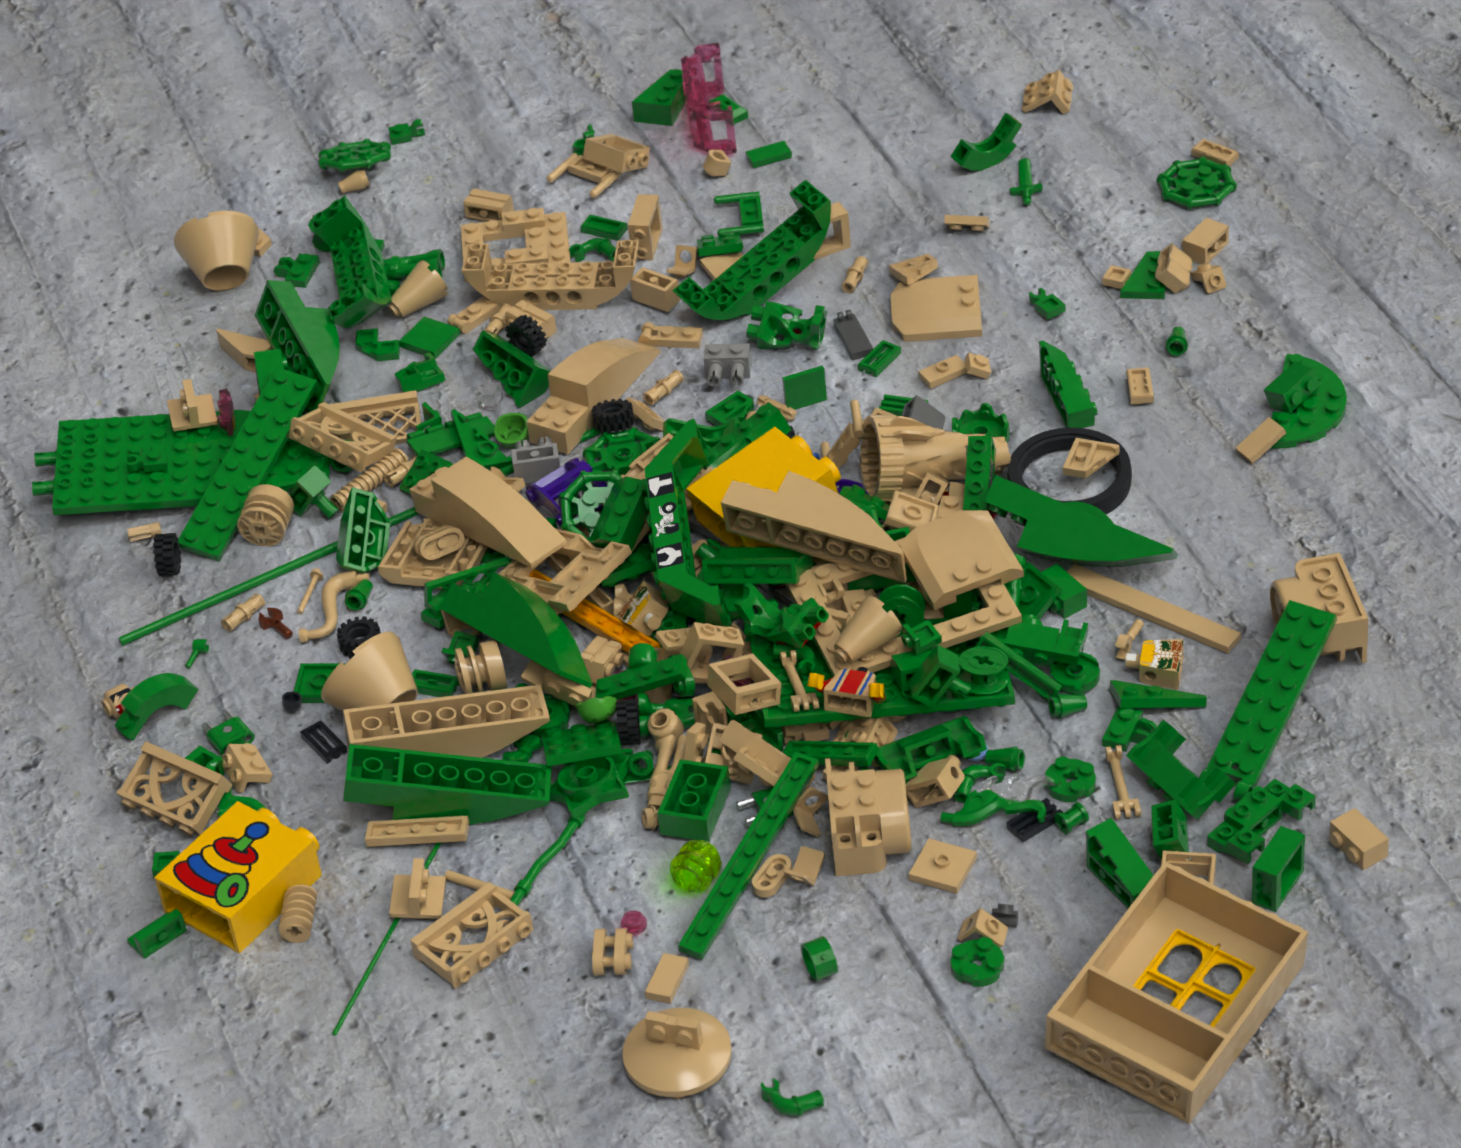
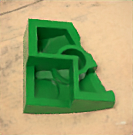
(420, 375)

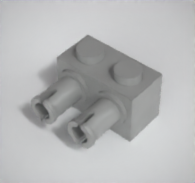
(727, 362)
(535, 461)

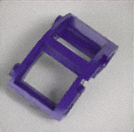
(549, 487)

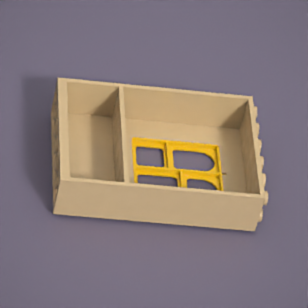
(1153, 1046)

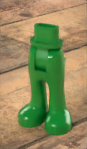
(400, 267)

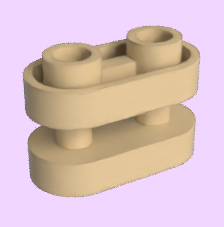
(438, 542)
(621, 960)

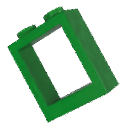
(1278, 868)

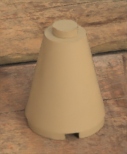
(417, 291)
(866, 631)

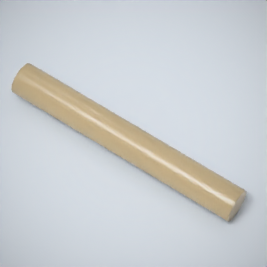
(473, 883)

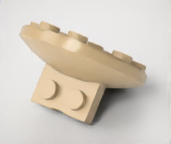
(677, 1052)

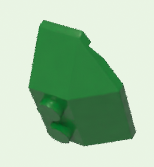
(362, 533)

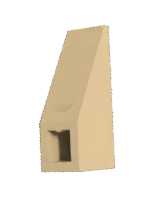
(242, 347)

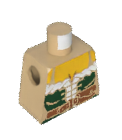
(644, 609)
(1159, 662)

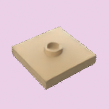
(910, 511)
(942, 865)

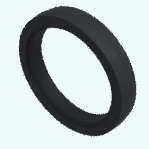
(1063, 439)

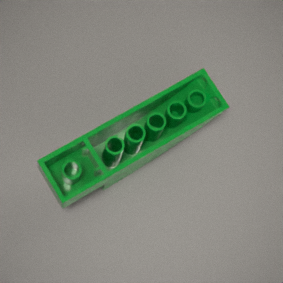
(302, 334)
(1068, 534)
(521, 622)
(444, 784)

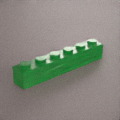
(1023, 669)

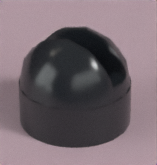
(291, 701)

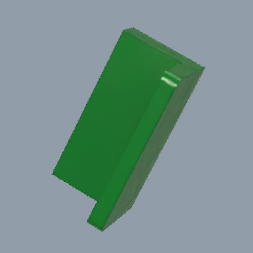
(158, 933)

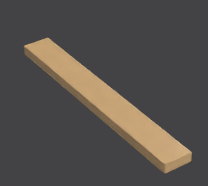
(1156, 610)

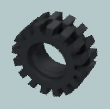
(526, 335)
(613, 416)
(167, 554)
(354, 629)
(628, 722)

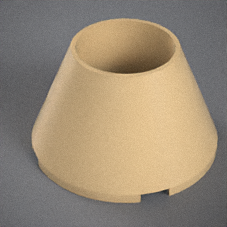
(218, 248)
(371, 677)

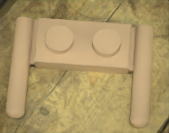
(588, 170)
(847, 440)

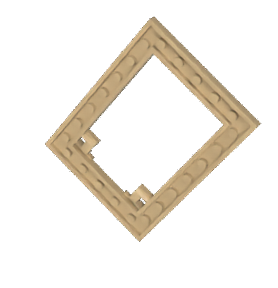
(813, 583)

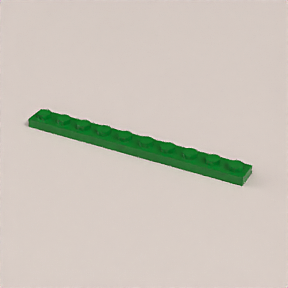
(748, 856)

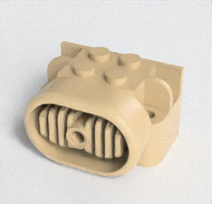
(1326, 585)
(867, 818)

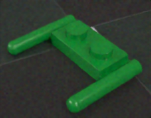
(750, 212)

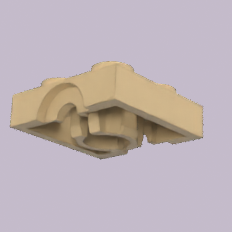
(726, 757)

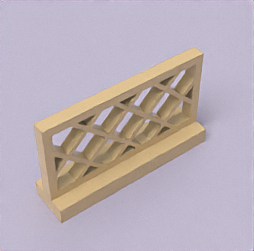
(385, 406)

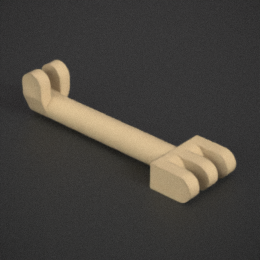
(801, 697)
(1124, 803)

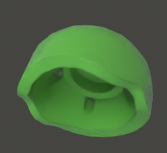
(515, 423)
(597, 710)

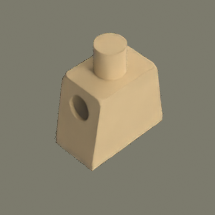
(935, 782)

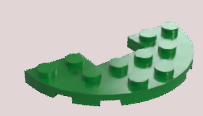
(1318, 412)

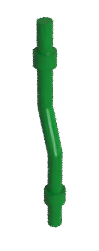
(524, 885)

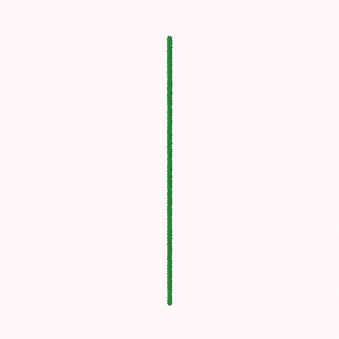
(376, 956)

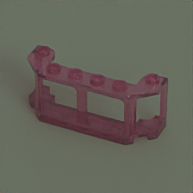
(697, 96)

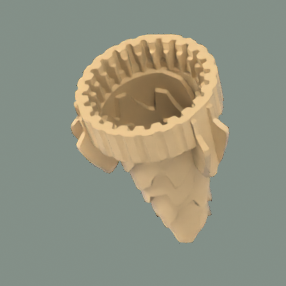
(902, 450)

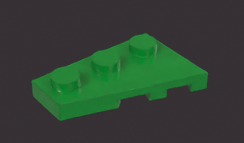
(1142, 282)

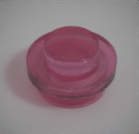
(634, 922)

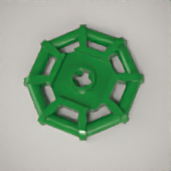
(354, 155)
(1187, 179)
(618, 444)
(588, 502)

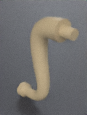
(330, 590)

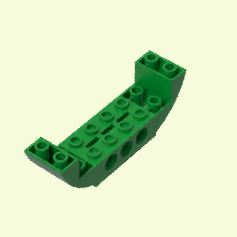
(356, 264)
(767, 264)

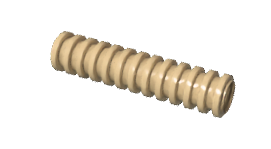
(371, 478)

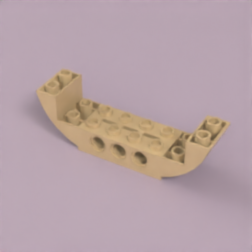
(550, 284)

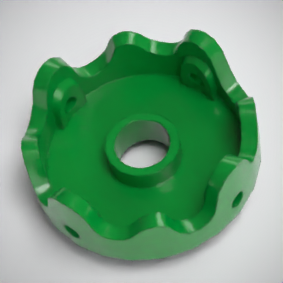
(982, 422)

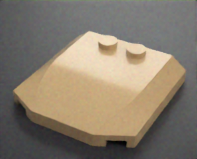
(937, 308)
(958, 555)
(405, 567)

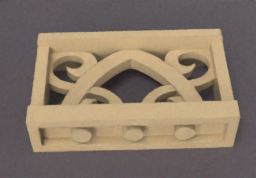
(366, 445)
(161, 760)
(466, 915)

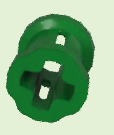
(1071, 818)

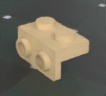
(244, 765)

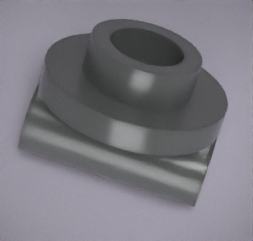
(1006, 914)

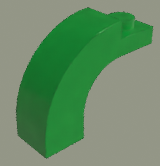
(991, 150)
(151, 695)

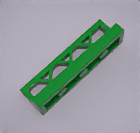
(434, 602)

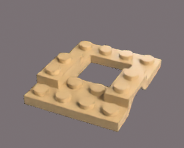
(544, 236)
(579, 578)

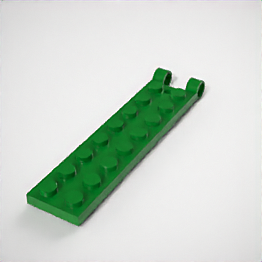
(1272, 695)

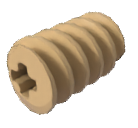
(297, 913)

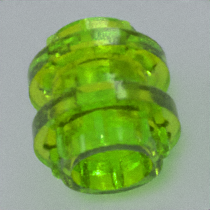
(695, 866)

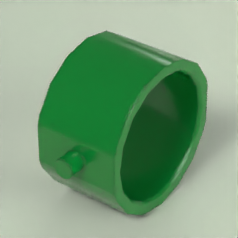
(819, 958)

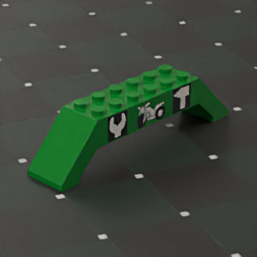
(668, 519)

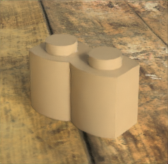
(1174, 268)

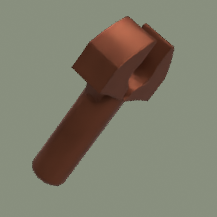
(275, 622)

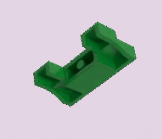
(1045, 644)
(930, 745)
(1165, 771)
(1255, 815)

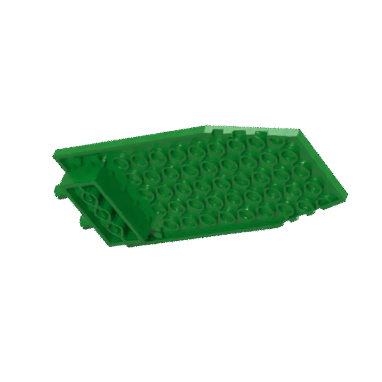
(95, 472)

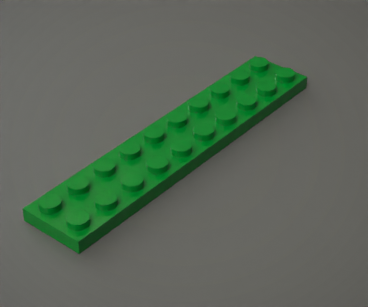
(246, 463)

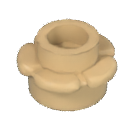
(650, 818)

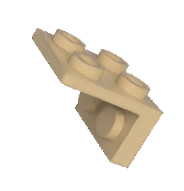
(867, 730)

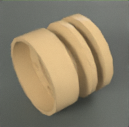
(265, 515)
(480, 668)

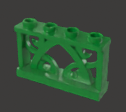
(755, 566)

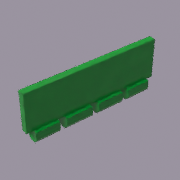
(444, 437)

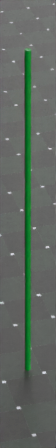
(276, 572)

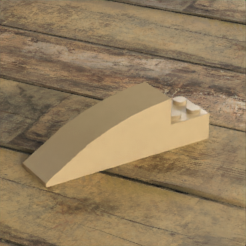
(583, 380)
(486, 511)
(812, 522)
(450, 724)

